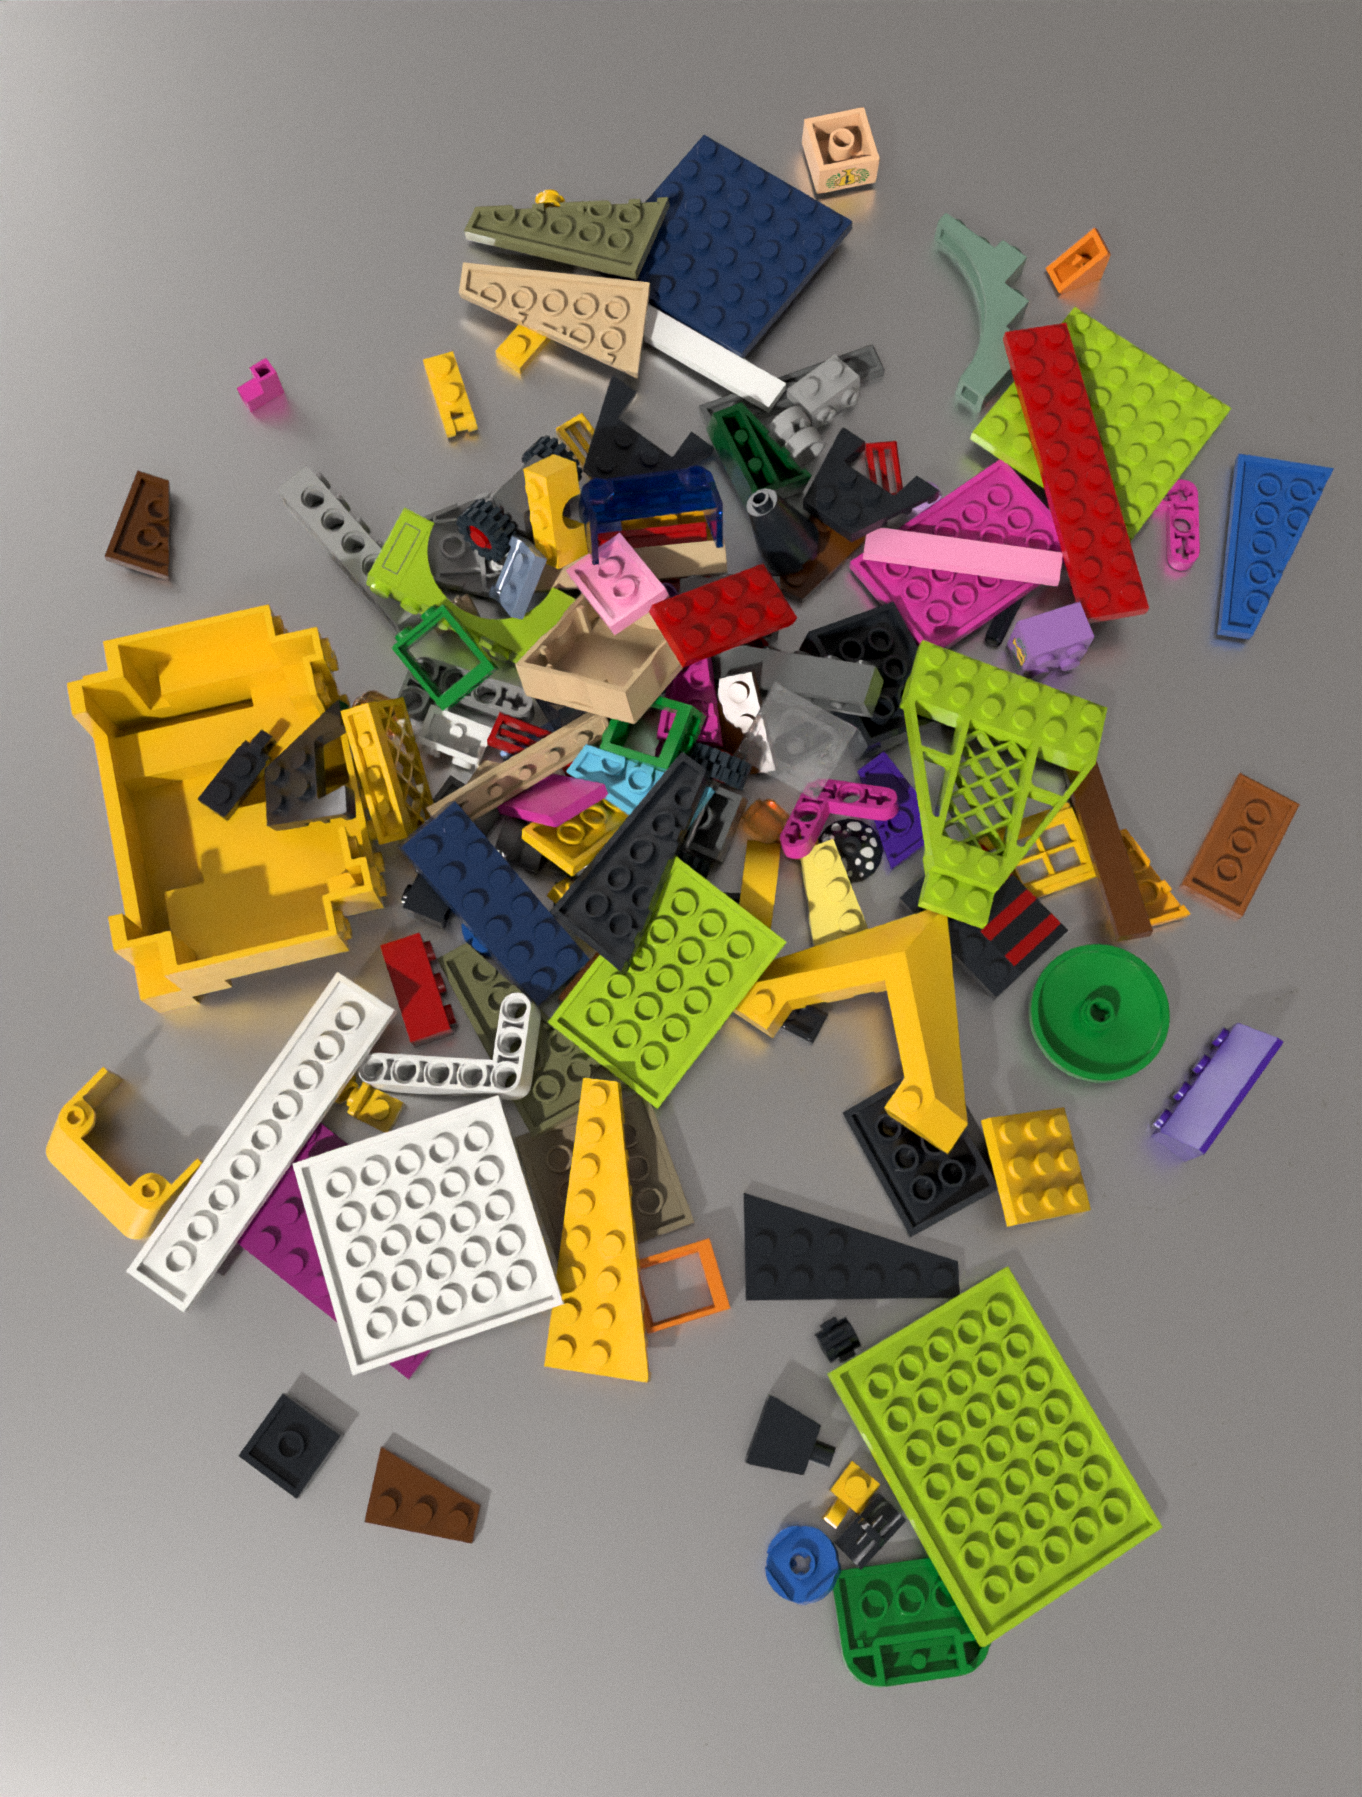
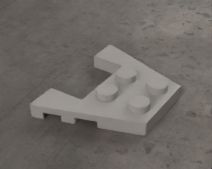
(452, 559)

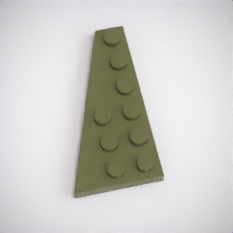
(576, 233)
(558, 1061)

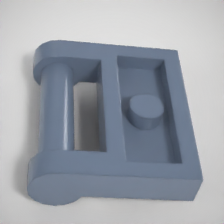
(518, 576)

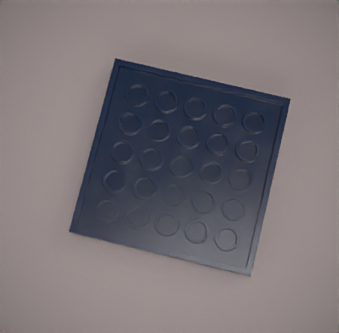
(734, 246)

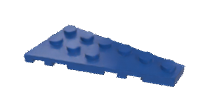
(1265, 524)

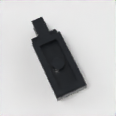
(238, 776)

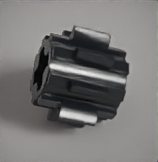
(837, 1340)

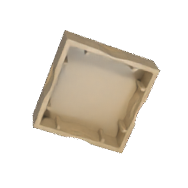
(597, 672)

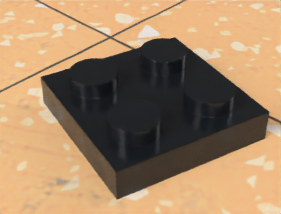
(290, 1445)

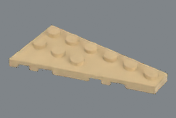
(582, 312)

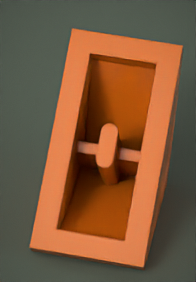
(1080, 263)

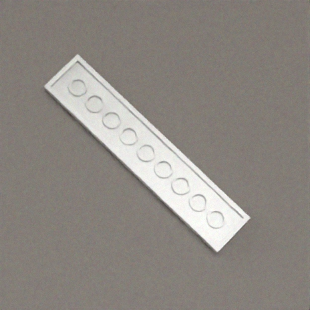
(261, 1143)

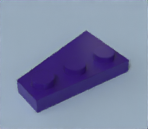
(903, 833)

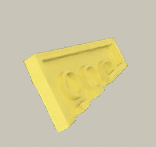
(829, 895)

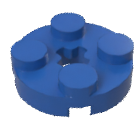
(781, 1562)

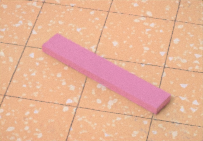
(963, 556)

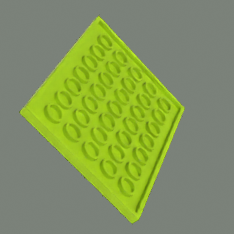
(994, 1455)

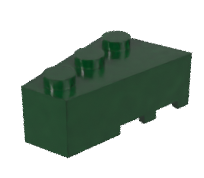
(753, 456)

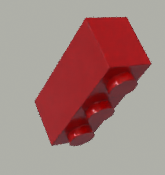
(418, 989)

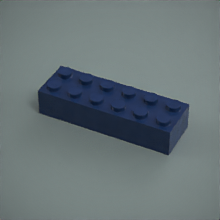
(493, 902)

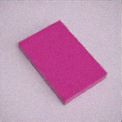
(554, 800)

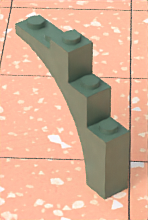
(1000, 307)

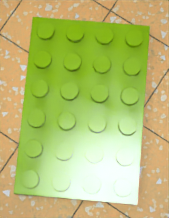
(679, 990)

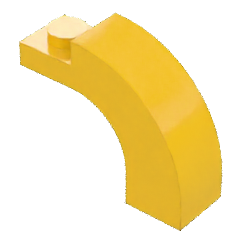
(760, 880)

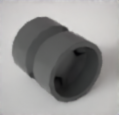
(513, 847)

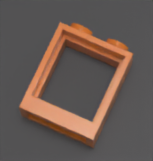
(712, 1277)

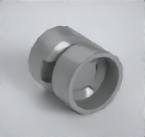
(794, 432)

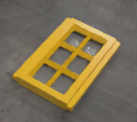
(1057, 856)

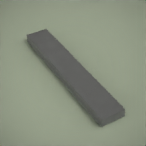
(862, 361)

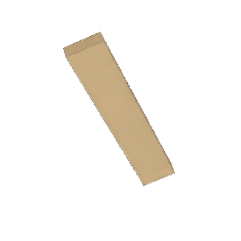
(664, 561)
(526, 767)

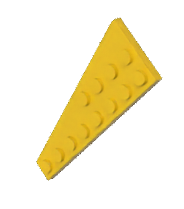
(598, 1261)

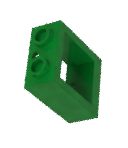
(409, 637)
(680, 739)

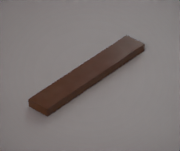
(1109, 856)

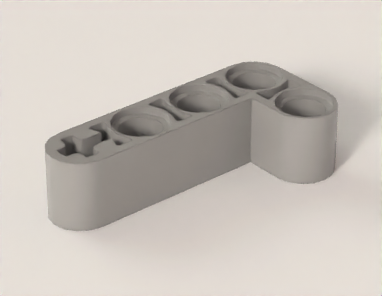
(448, 674)

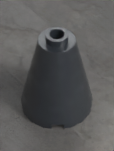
(781, 533)

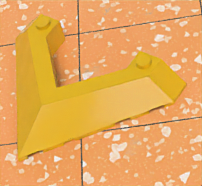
(916, 969)

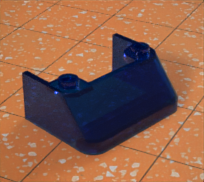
(650, 496)

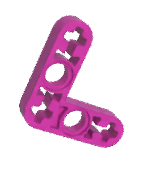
(1186, 510)
(874, 804)

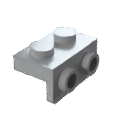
(826, 391)

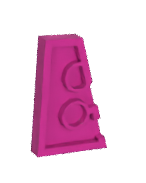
(694, 687)

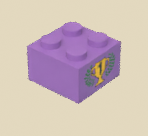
(1050, 642)

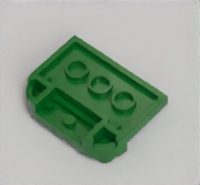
(902, 1626)

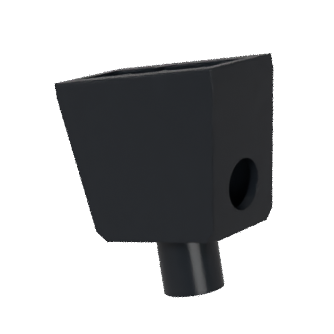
(787, 1440)

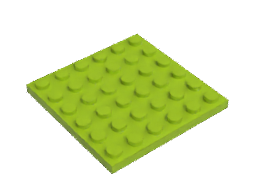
(1144, 415)

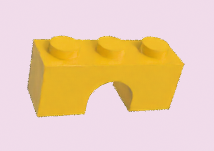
(548, 489)

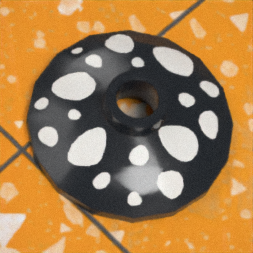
(867, 857)

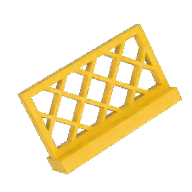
(377, 762)

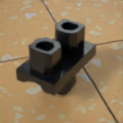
(869, 1531)

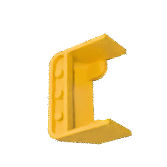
(133, 1208)

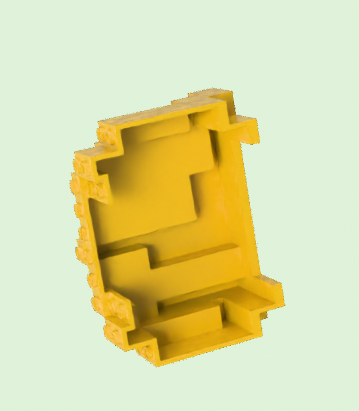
(201, 890)

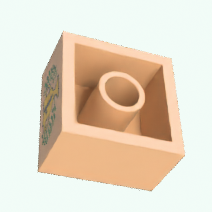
(840, 150)

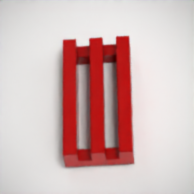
(880, 447)
(518, 724)

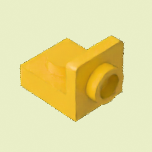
(374, 1107)

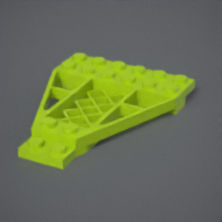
(1022, 719)

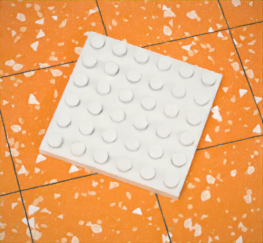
(427, 1234)

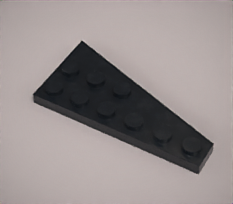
(623, 882)
(819, 1259)

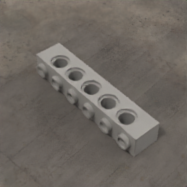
(305, 489)

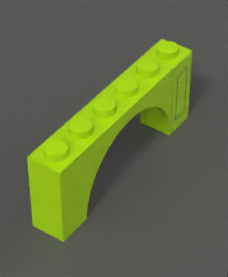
(406, 577)

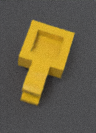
(852, 1490)

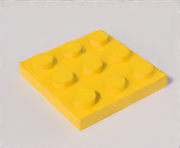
(1035, 1166)

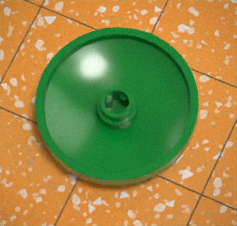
(1099, 1013)

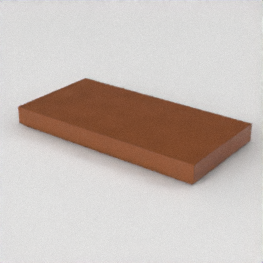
(1239, 845)

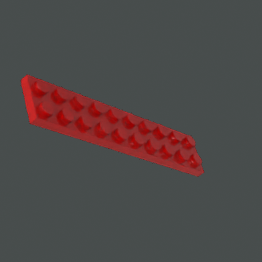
(1075, 473)

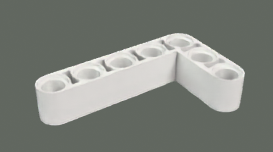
(464, 1069)

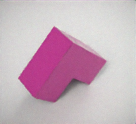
(262, 388)

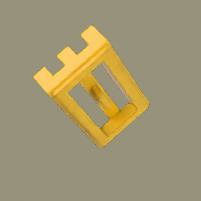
(571, 426)

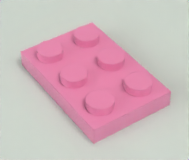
(619, 586)

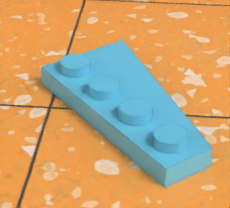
(624, 780)

